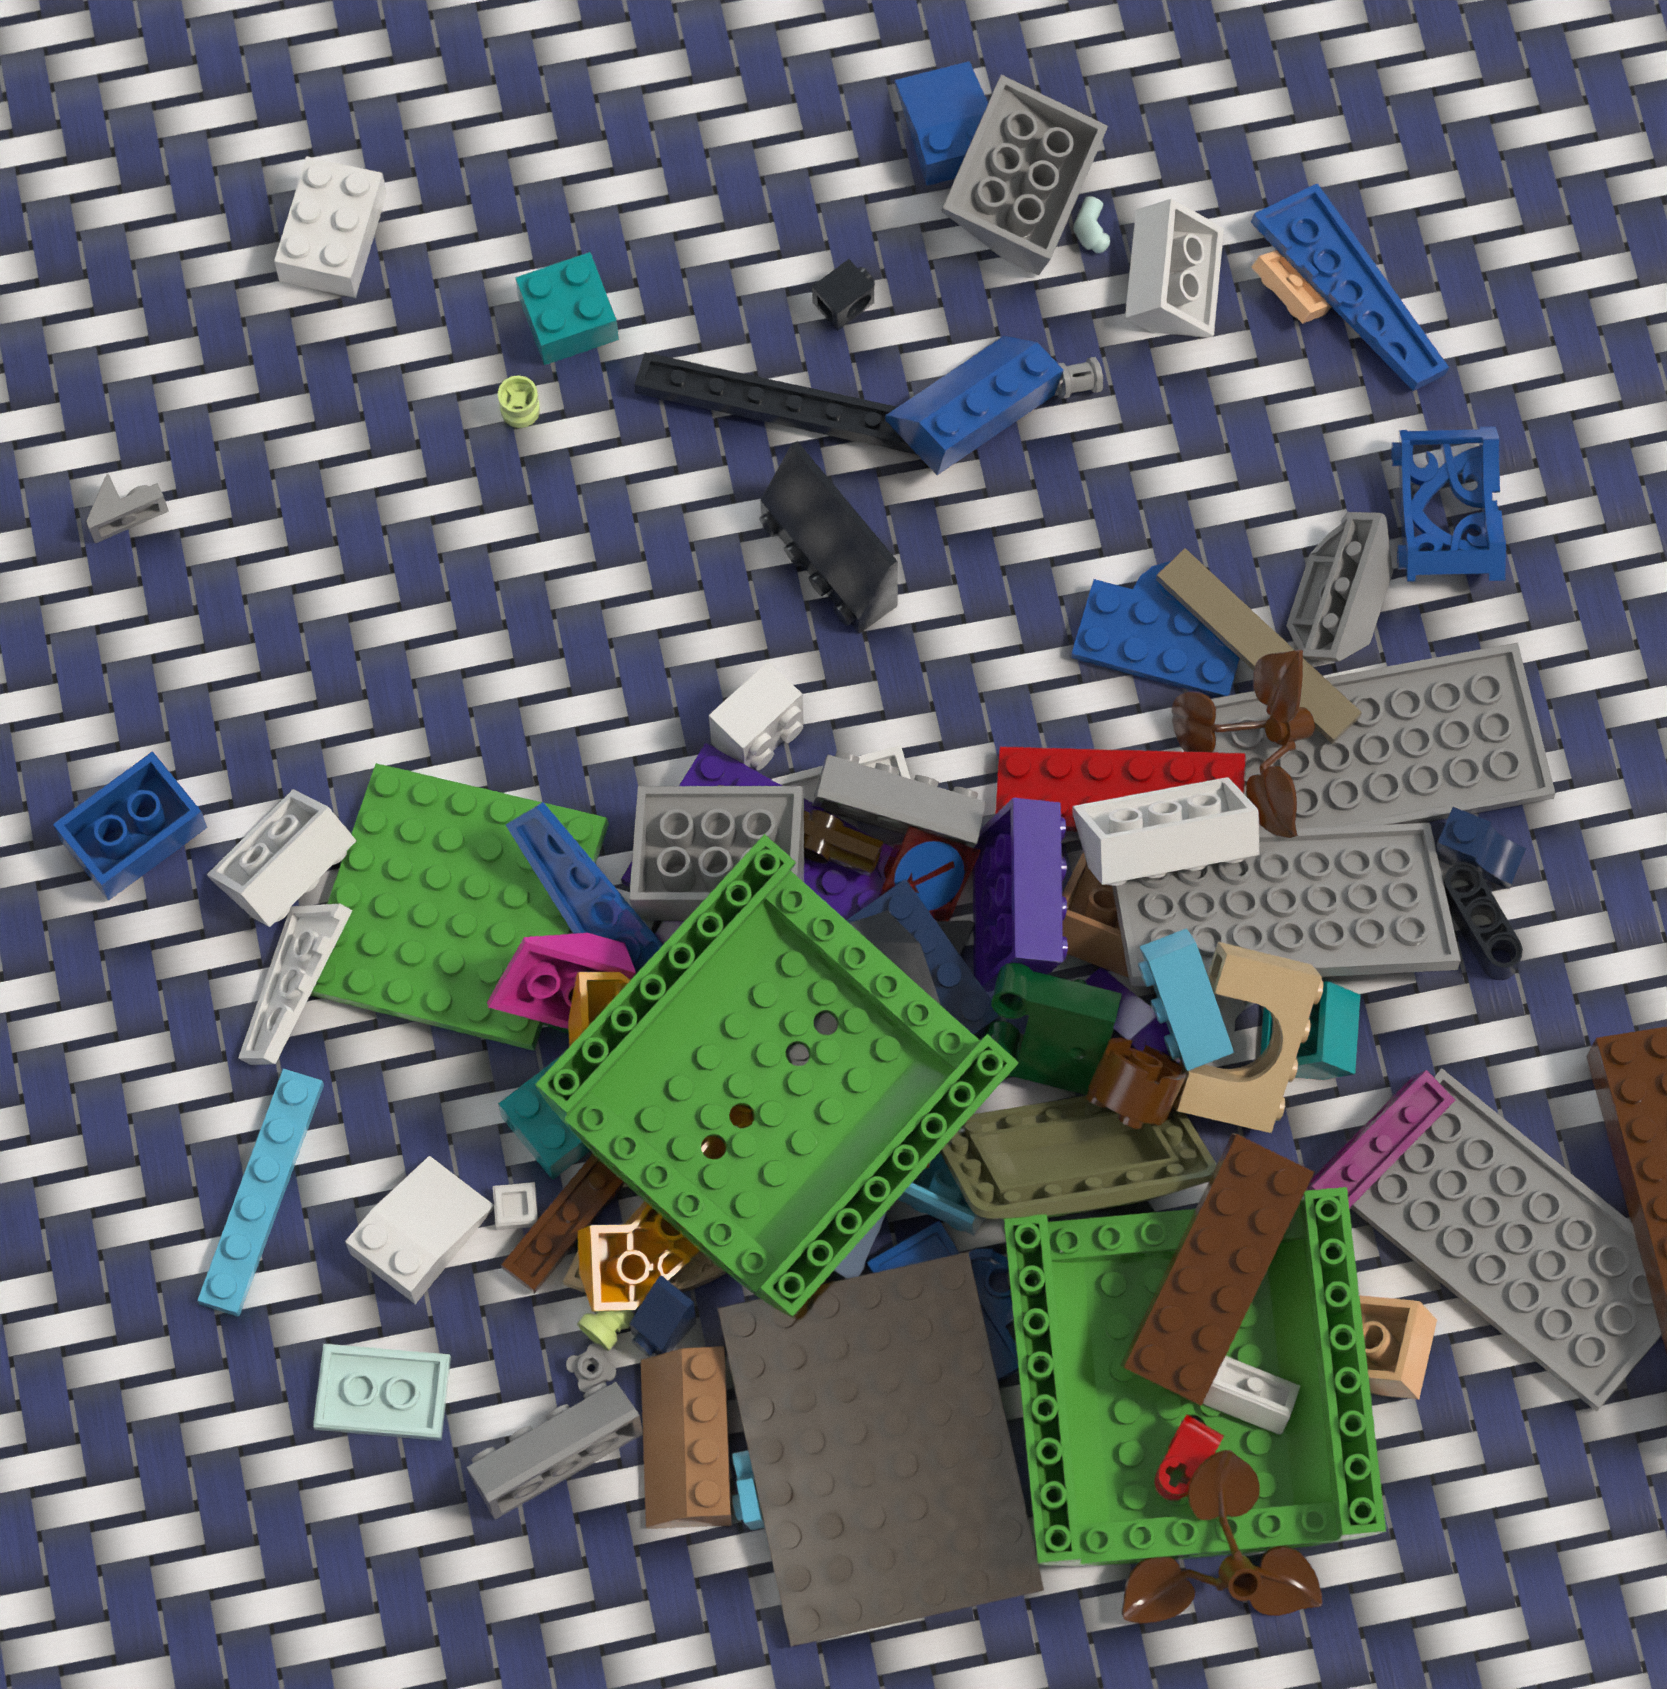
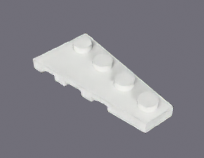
(294, 970)

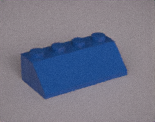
(976, 401)

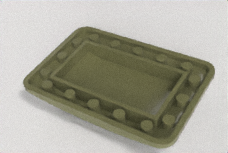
(1071, 1159)

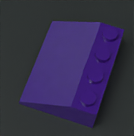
(1019, 890)

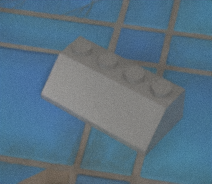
(896, 802)
(555, 1449)

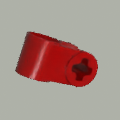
(1186, 1452)

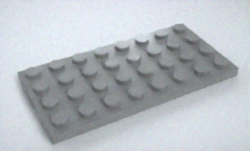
(1426, 742)
(1324, 898)
(1520, 1245)

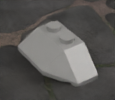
(1342, 589)

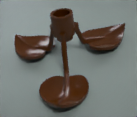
(1278, 685)
(1278, 1587)

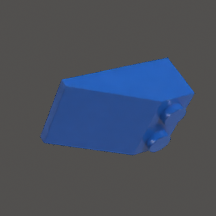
(942, 117)

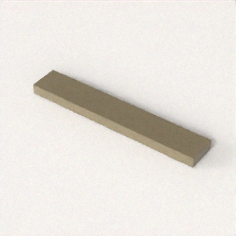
(1252, 638)

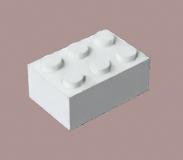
(330, 227)

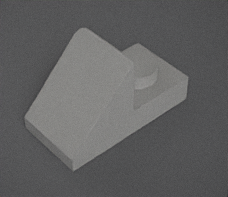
(114, 515)

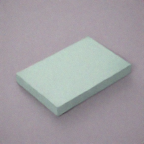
(382, 1392)

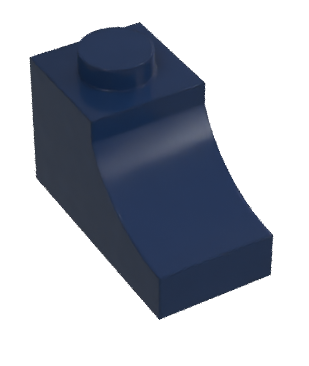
(1476, 842)

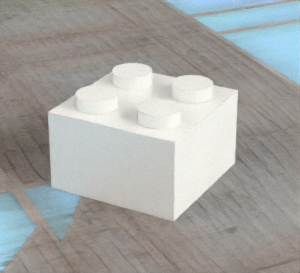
(758, 718)

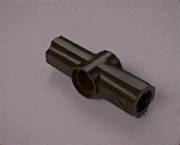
(831, 841)

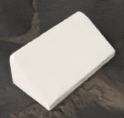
(1252, 1395)

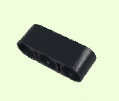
(1482, 940)

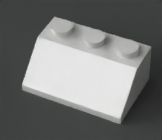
(1174, 270)
(282, 857)

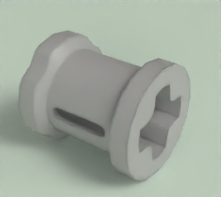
(1080, 378)

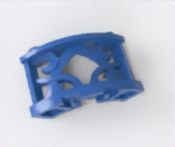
(1481, 463)

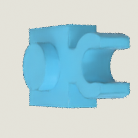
(746, 1503)

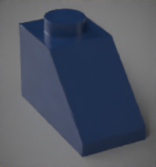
(662, 1319)

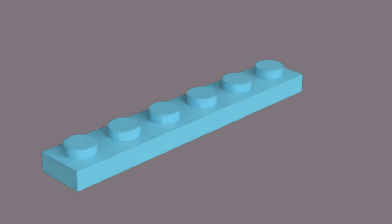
(260, 1192)

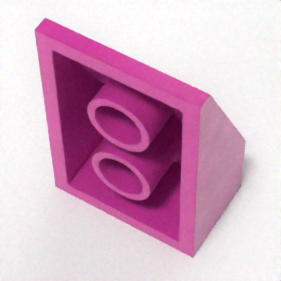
(544, 974)

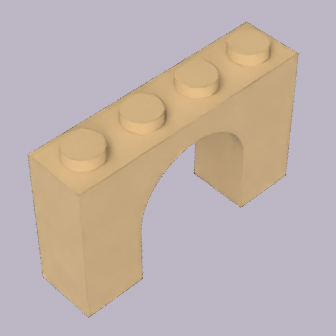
(1255, 1092)

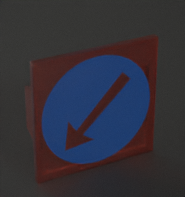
(933, 868)

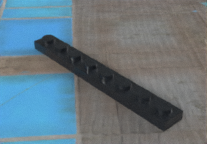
(768, 401)

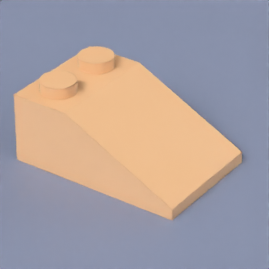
(1396, 1344)

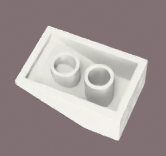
(418, 1228)

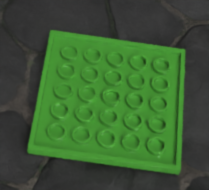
(441, 903)

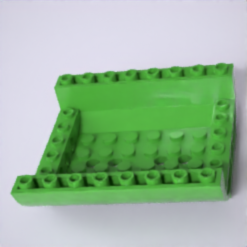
(712, 1033)
(1105, 1430)

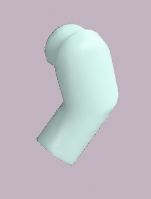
(1087, 227)

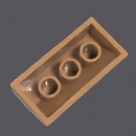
(686, 1439)

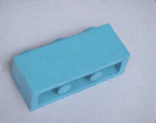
(1184, 1000)

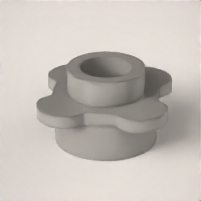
(593, 1356)

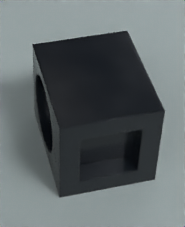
(844, 293)

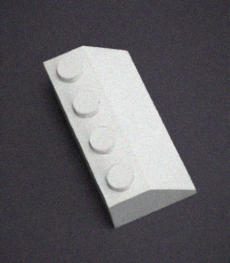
(1167, 831)

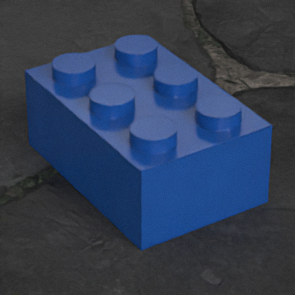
(130, 825)

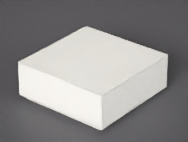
(515, 1206)

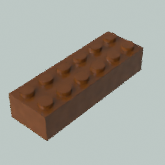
(1217, 1268)

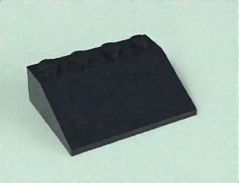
(830, 541)

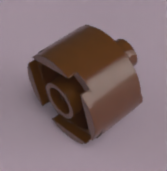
(1136, 1083)

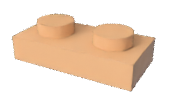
(1290, 287)

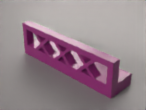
(1384, 1137)

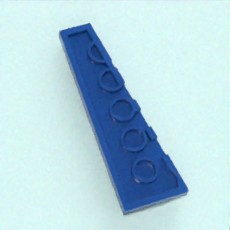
(1336, 265)
(578, 885)

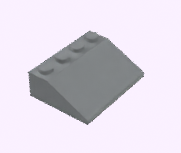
(1023, 174)
(698, 834)

